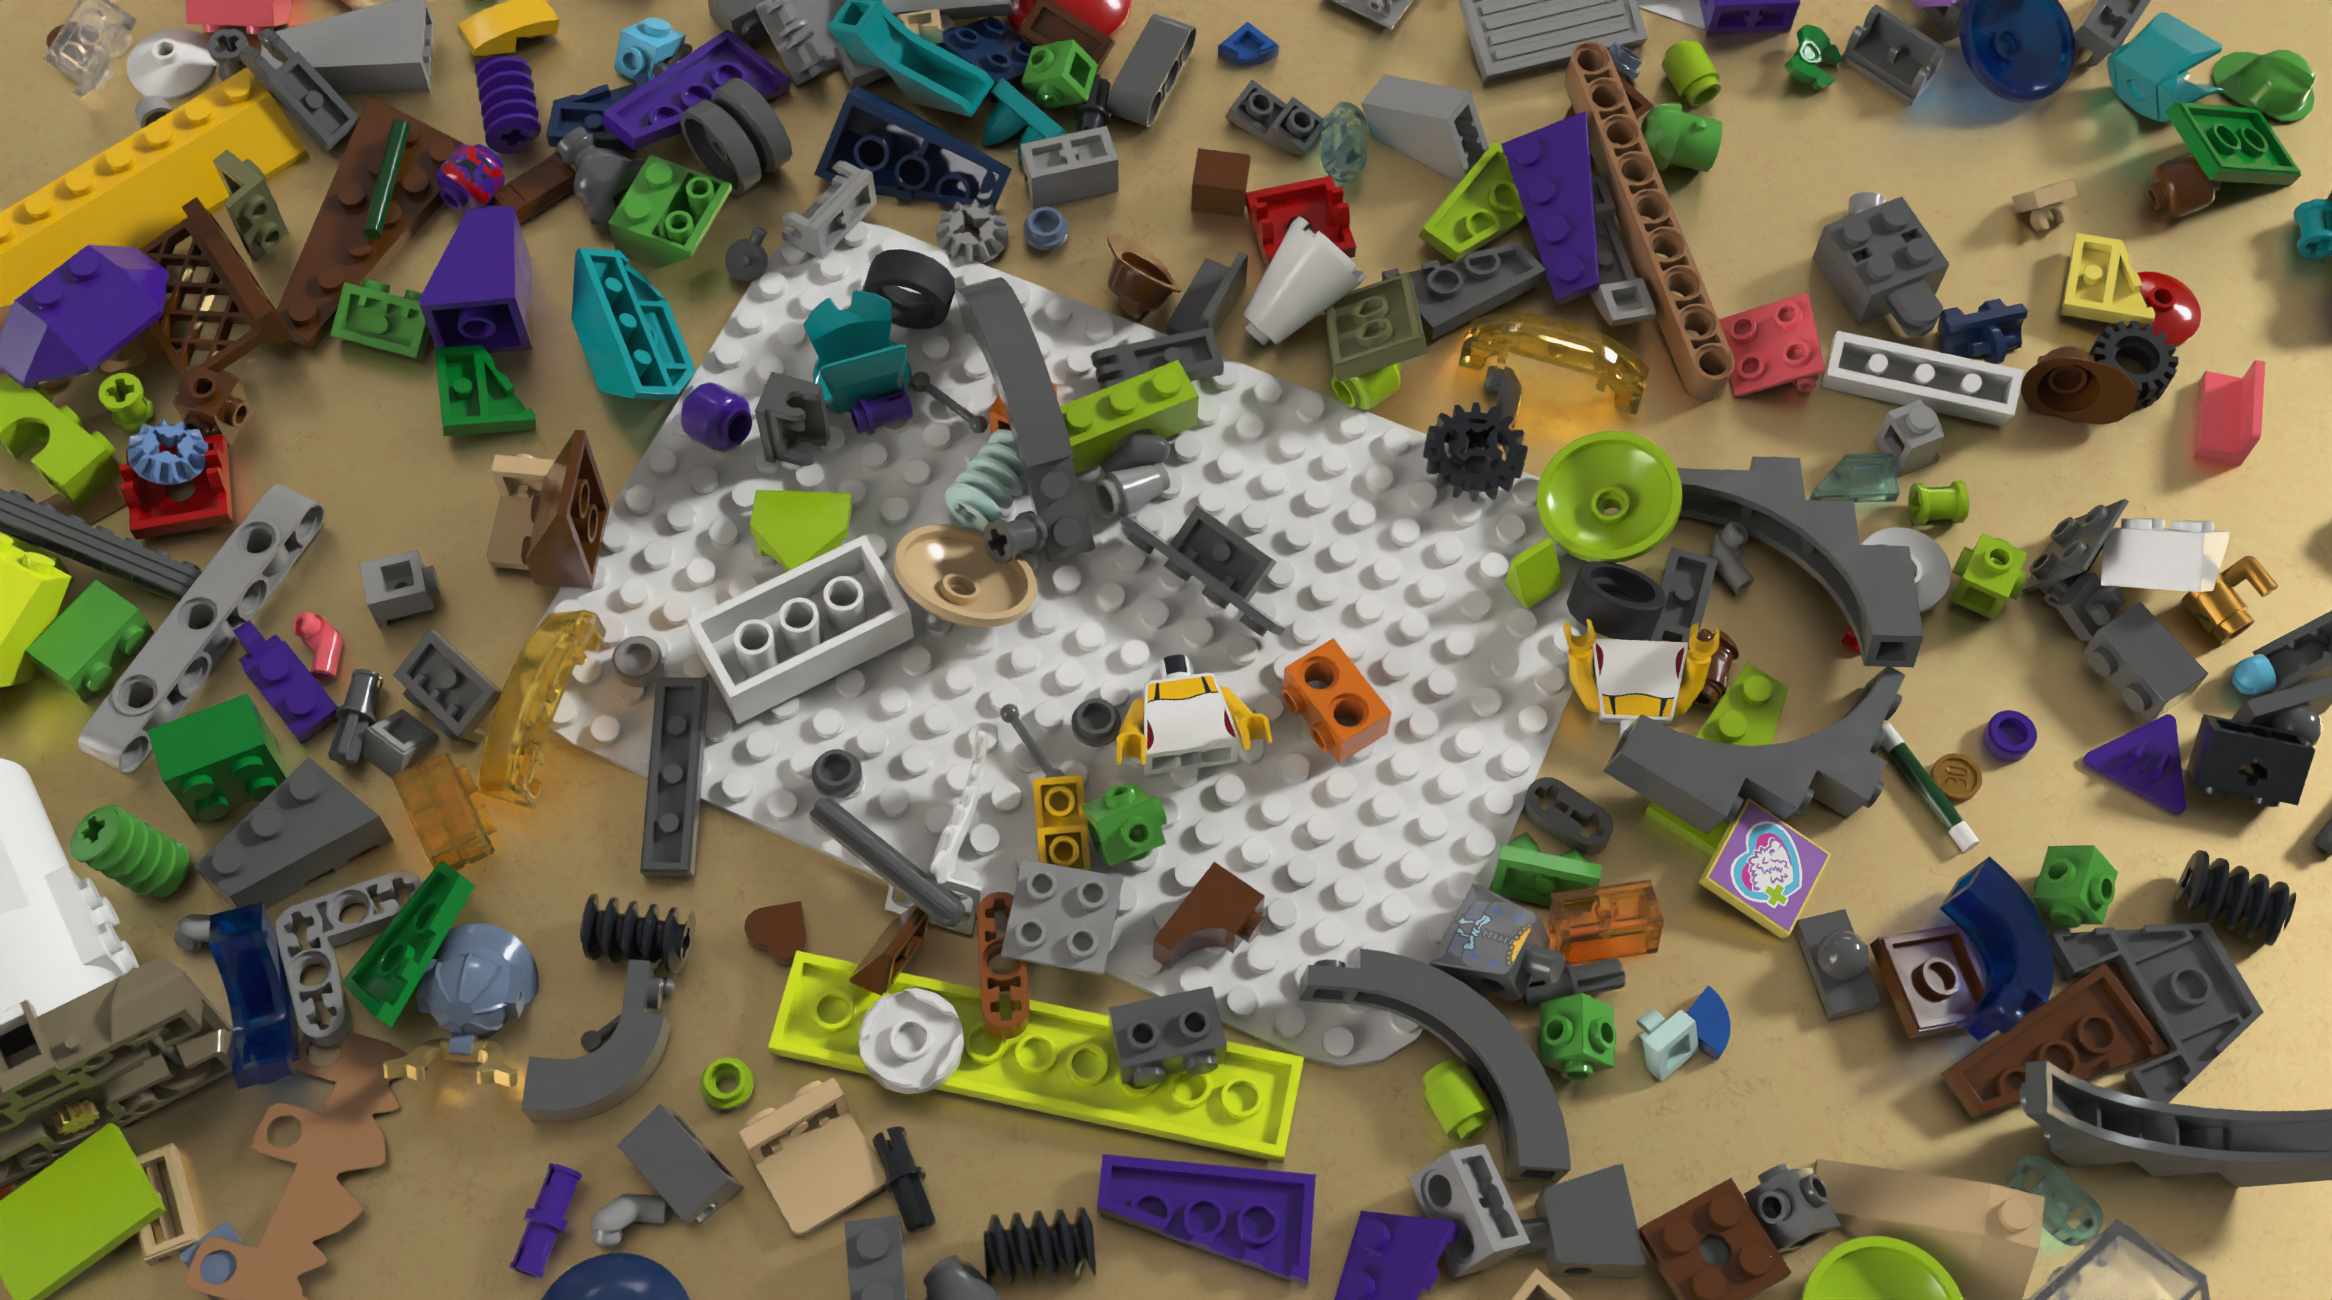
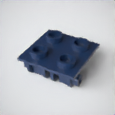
(991, 48)

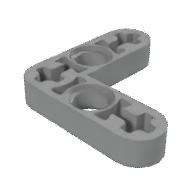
(323, 935)

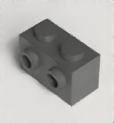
(1167, 1036)

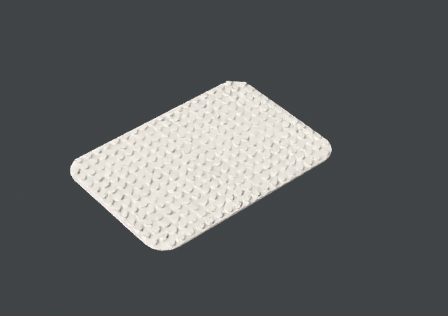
(1362, 554)

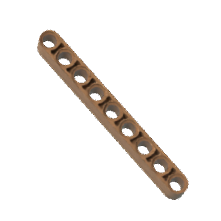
(1647, 237)

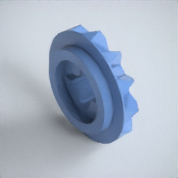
(165, 467)

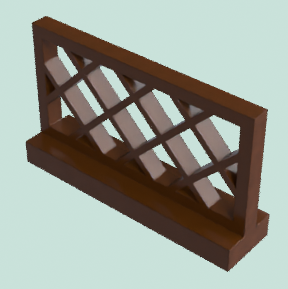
(236, 281)

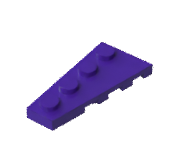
(1557, 195)
(1394, 1256)

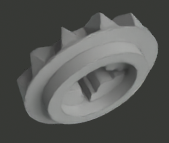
(992, 230)

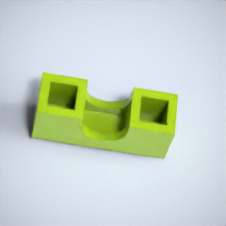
(1155, 401)
(73, 460)

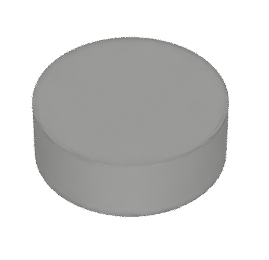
(638, 661)

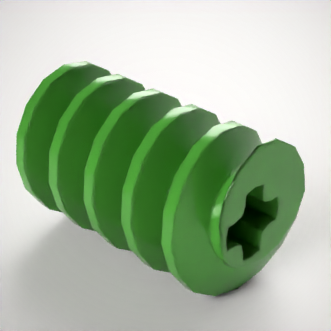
(130, 851)

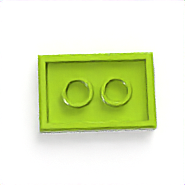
(73, 1215)

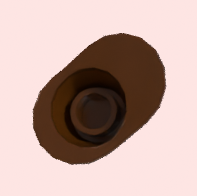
(1138, 277)
(2078, 388)

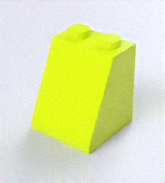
(28, 605)

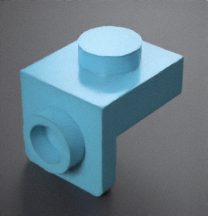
(645, 45)

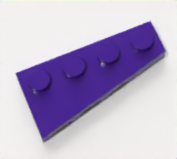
(656, 107)
(1226, 1210)

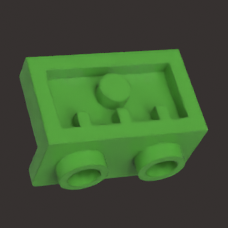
(381, 319)

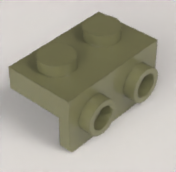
(250, 204)

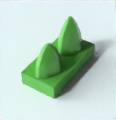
(1532, 875)

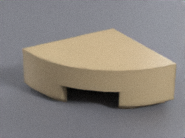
(925, 24)

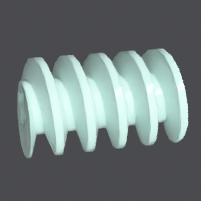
(987, 483)

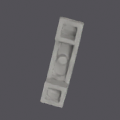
(1620, 296)

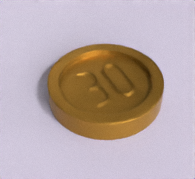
(1957, 777)

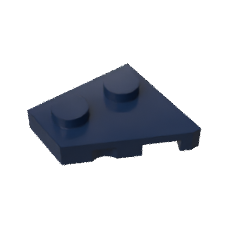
(587, 111)

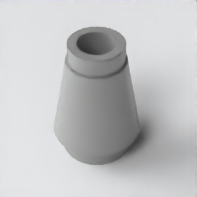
(1131, 488)

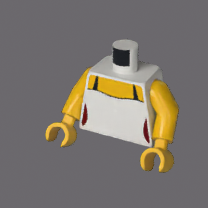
(1637, 676)
(1187, 722)

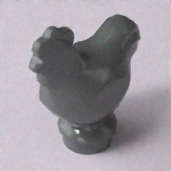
(600, 174)

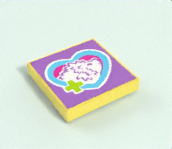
(1765, 868)

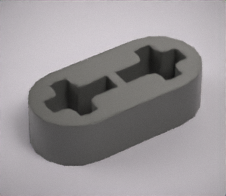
(1568, 816)

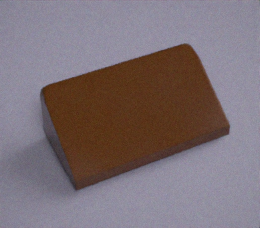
(891, 951)

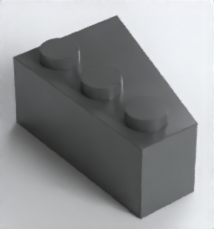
(291, 839)

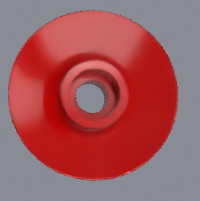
(2174, 307)

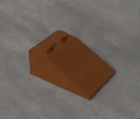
(568, 519)

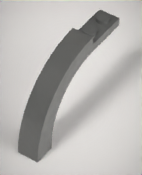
(1032, 409)

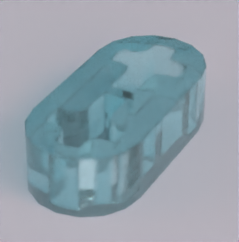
(1336, 139)
(2061, 1198)

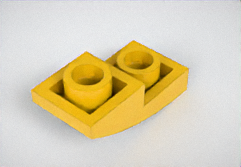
(499, 26)
(1061, 821)

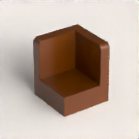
(1220, 182)

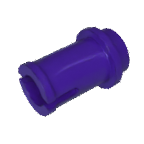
(880, 412)

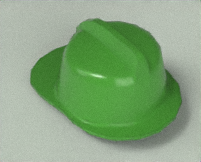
(2270, 82)

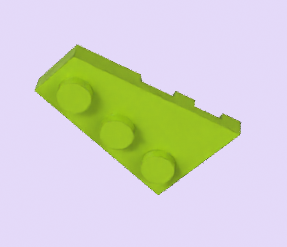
(1477, 209)

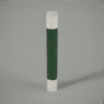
(1928, 789)

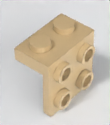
(518, 481)
(813, 1156)

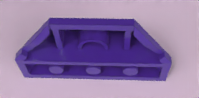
(81, 314)

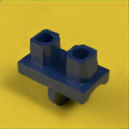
(1982, 333)

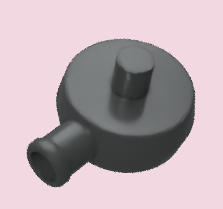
(747, 258)

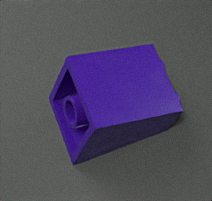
(482, 285)

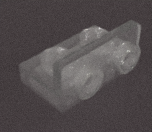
(89, 43)

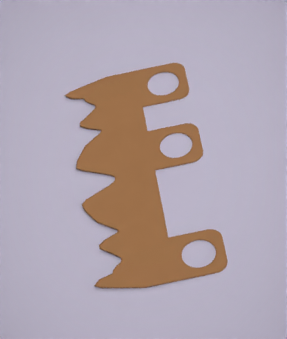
(313, 1200)

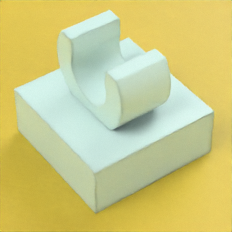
(1667, 1042)

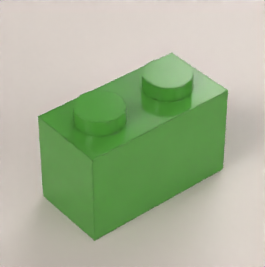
(90, 641)

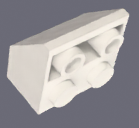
(2163, 558)

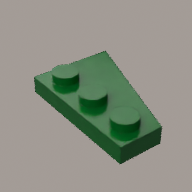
(405, 948)

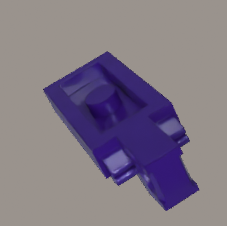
(285, 683)

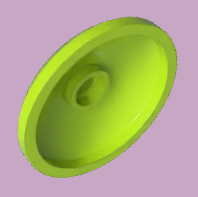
(1607, 473)
(1879, 1271)

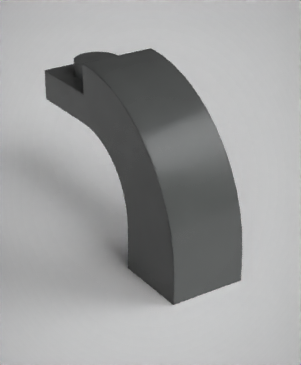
(605, 1078)

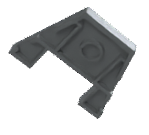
(2183, 987)

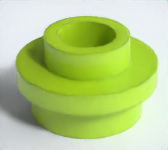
(723, 1069)

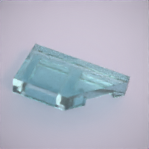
(1860, 480)

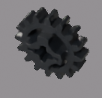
(1475, 452)

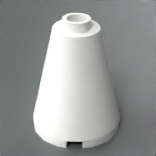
(1299, 284)

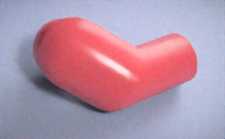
(321, 639)

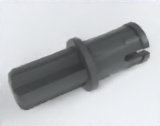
(355, 716)
(1585, 979)

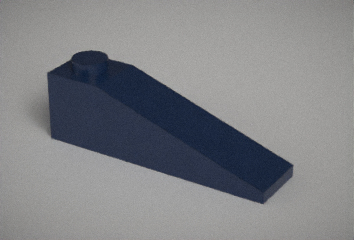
(909, 155)

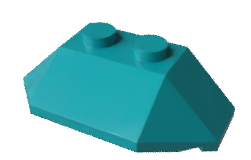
(627, 329)

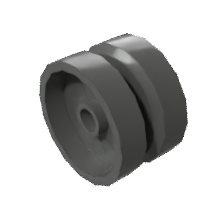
(736, 135)

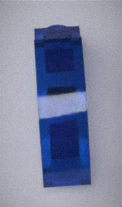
(2011, 943)
(257, 995)

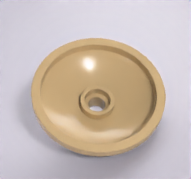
(957, 581)

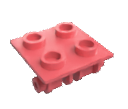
(1774, 346)

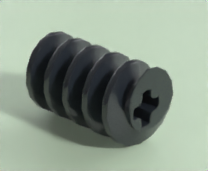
(2236, 896)
(635, 936)
(1039, 1245)

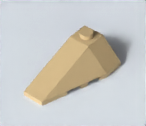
(1972, 1228)

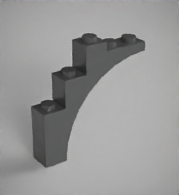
(1822, 536)
(1711, 780)
(2167, 1139)

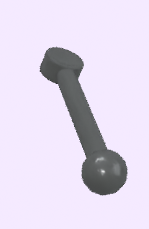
(922, 383)
(1010, 714)
(593, 1039)

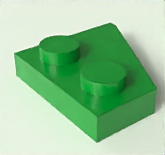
(477, 395)

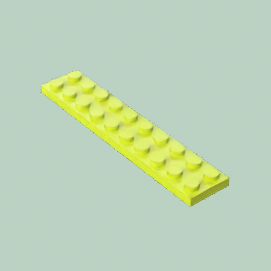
(1055, 1066)

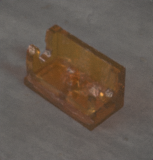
(1606, 922)

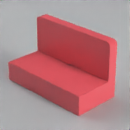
(2229, 415)

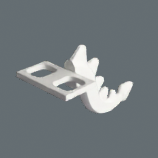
(946, 852)

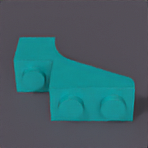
(917, 66)

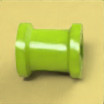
(124, 397)
(1938, 503)

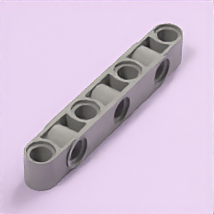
(181, 654)

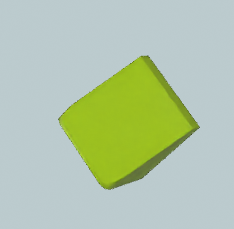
(1534, 573)

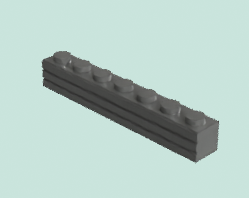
(95, 546)

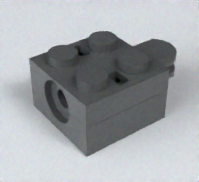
(1883, 266)

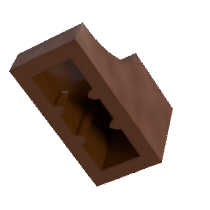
(1214, 914)

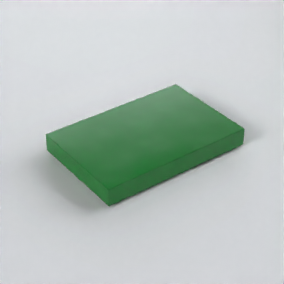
(2233, 144)

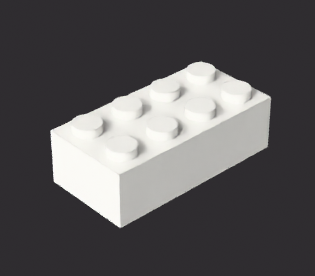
(801, 628)

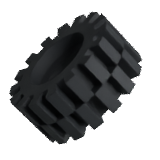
(2145, 349)

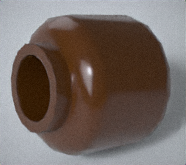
(2181, 187)

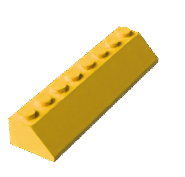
(144, 181)

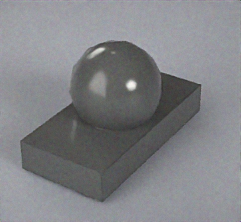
(2291, 709)
(1838, 964)

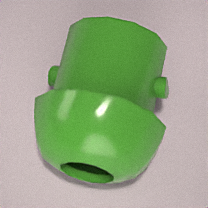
(1681, 137)

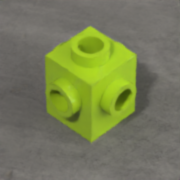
(1989, 576)

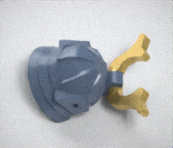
(472, 991)

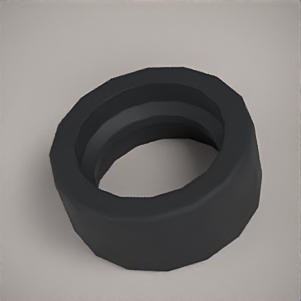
(918, 273)
(1616, 600)

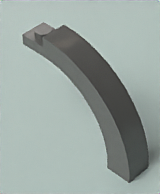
(1477, 1032)

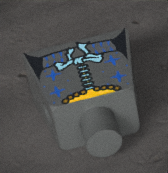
(1497, 947)

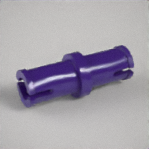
(545, 1221)

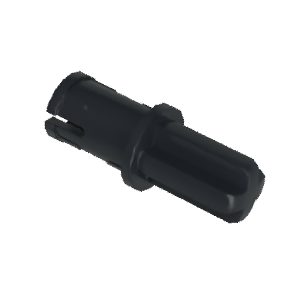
(1094, 112)
(905, 1180)

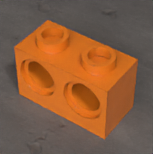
(1346, 696)

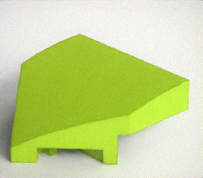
(799, 524)

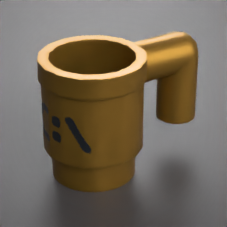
(2222, 609)

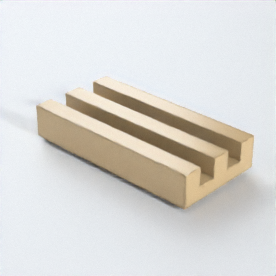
(173, 1243)

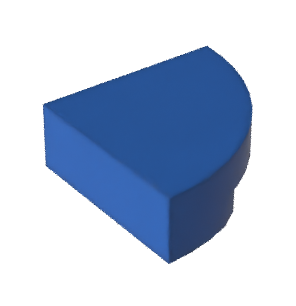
(1248, 47)
(1711, 1022)

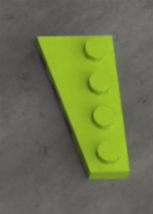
(1742, 717)

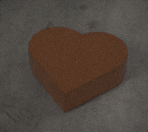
(778, 930)

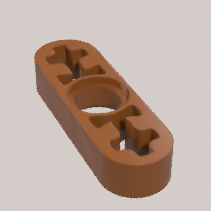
(993, 983)

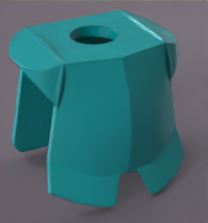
(2154, 66)
(856, 351)

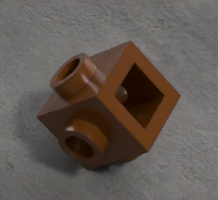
(213, 403)

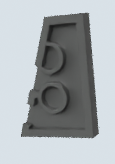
(1468, 288)

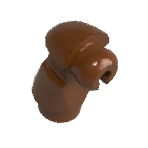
(1718, 672)

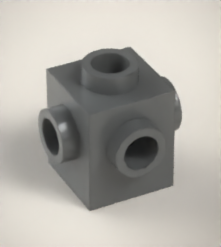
(1792, 1207)

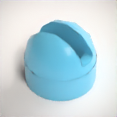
(2254, 675)

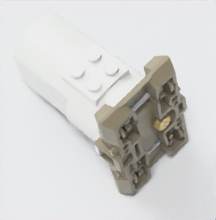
(79, 1019)

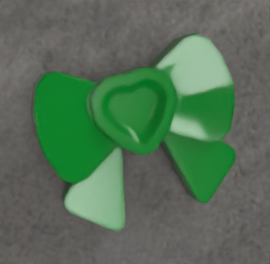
(1812, 49)

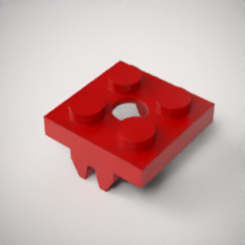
(1312, 200)
(157, 515)

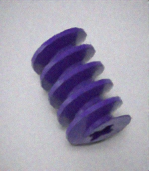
(507, 103)

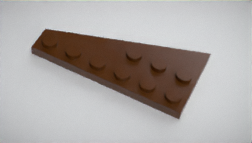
(336, 244)

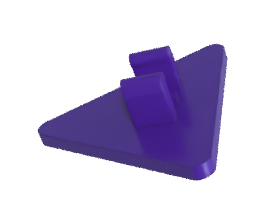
(2145, 763)

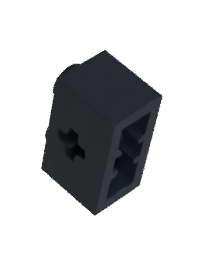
(2227, 744)

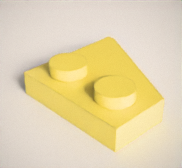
(2103, 283)

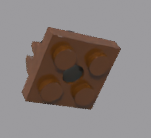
(1714, 1248)

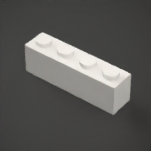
(1910, 373)

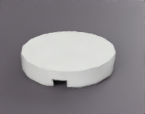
(911, 1041)

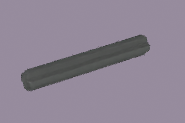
(887, 862)

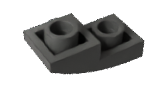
(1270, 119)

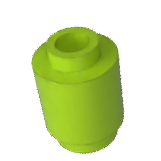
(1691, 72)
(1457, 1100)

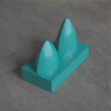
(1012, 114)

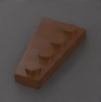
(2080, 1031)

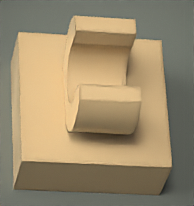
(2044, 200)

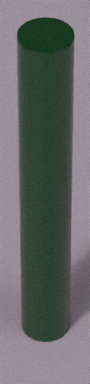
(386, 179)

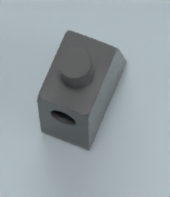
(1587, 1227)

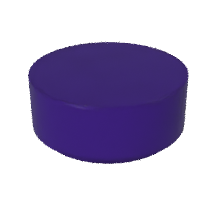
(2009, 735)

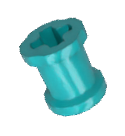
(2314, 228)

